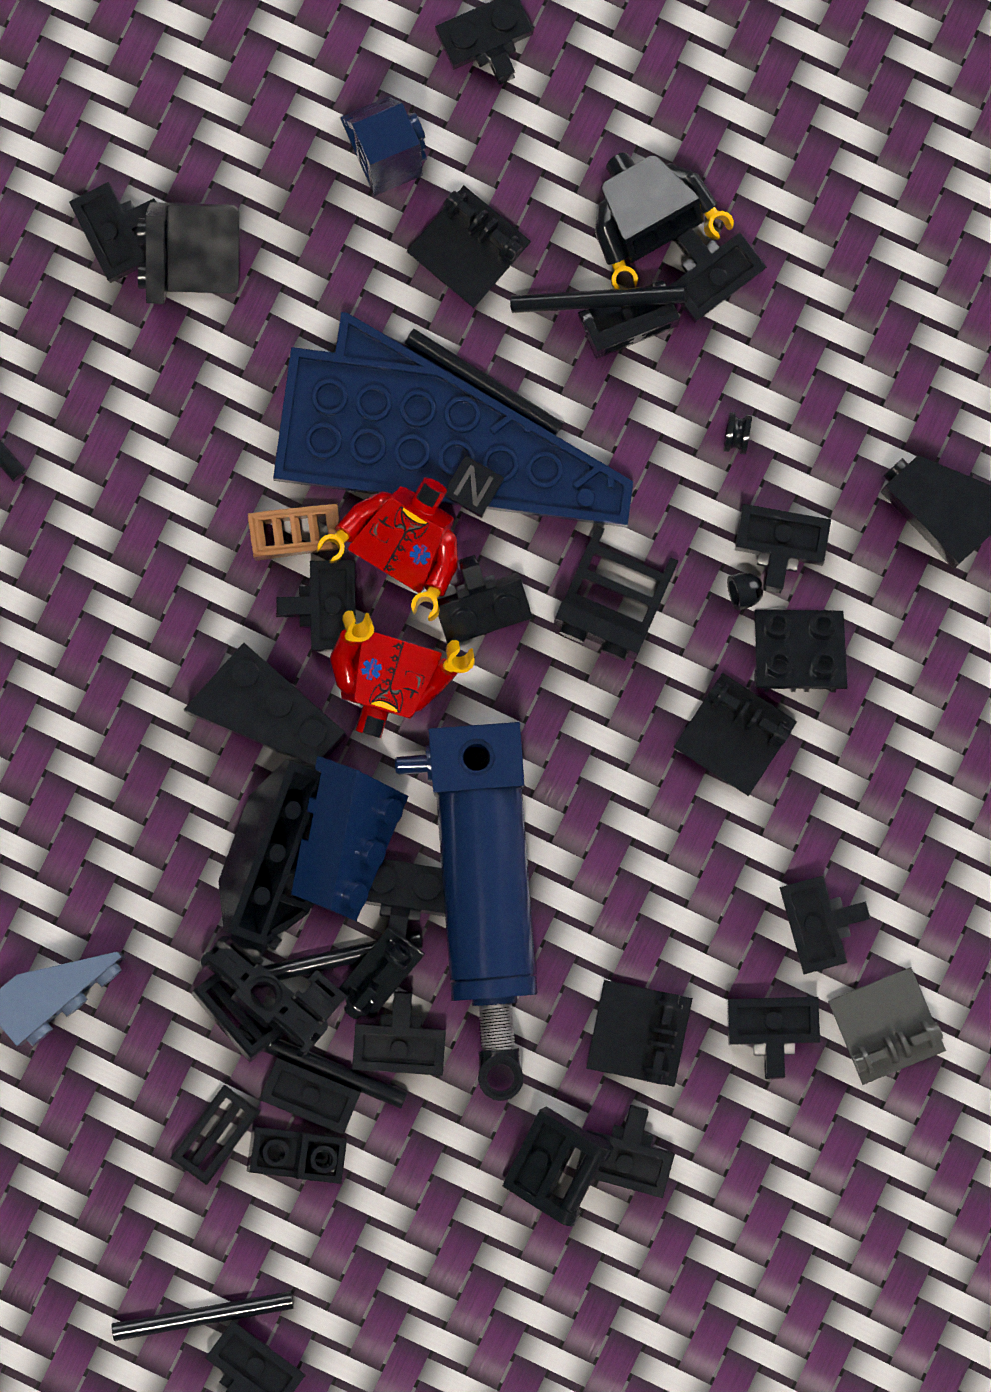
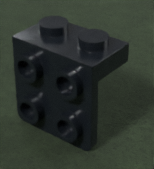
(189, 249)

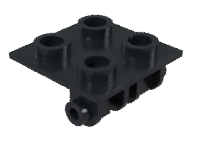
(468, 246)
(800, 650)
(735, 734)
(639, 1033)

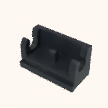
(621, 327)

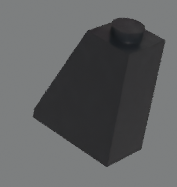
(941, 505)

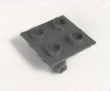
(887, 1026)

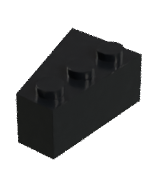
(265, 708)

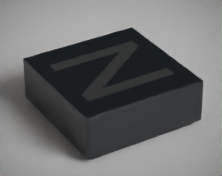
(473, 486)

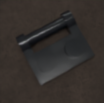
(544, 1160)

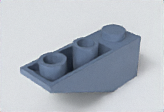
(40, 995)

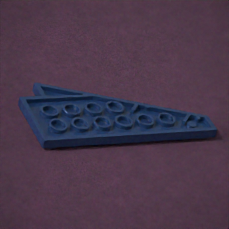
(391, 418)

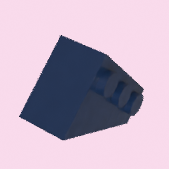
(386, 143)
(346, 838)

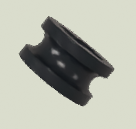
(737, 433)

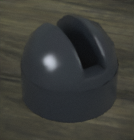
(744, 590)

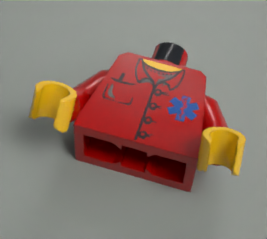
(404, 538)
(390, 673)

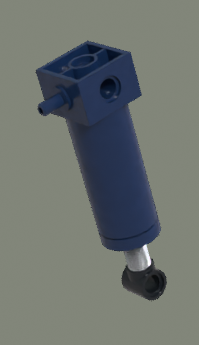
(484, 880)

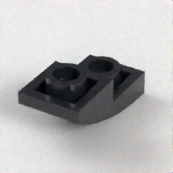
(296, 1155)

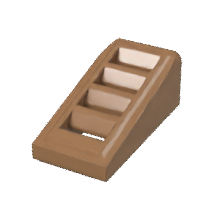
(275, 517)

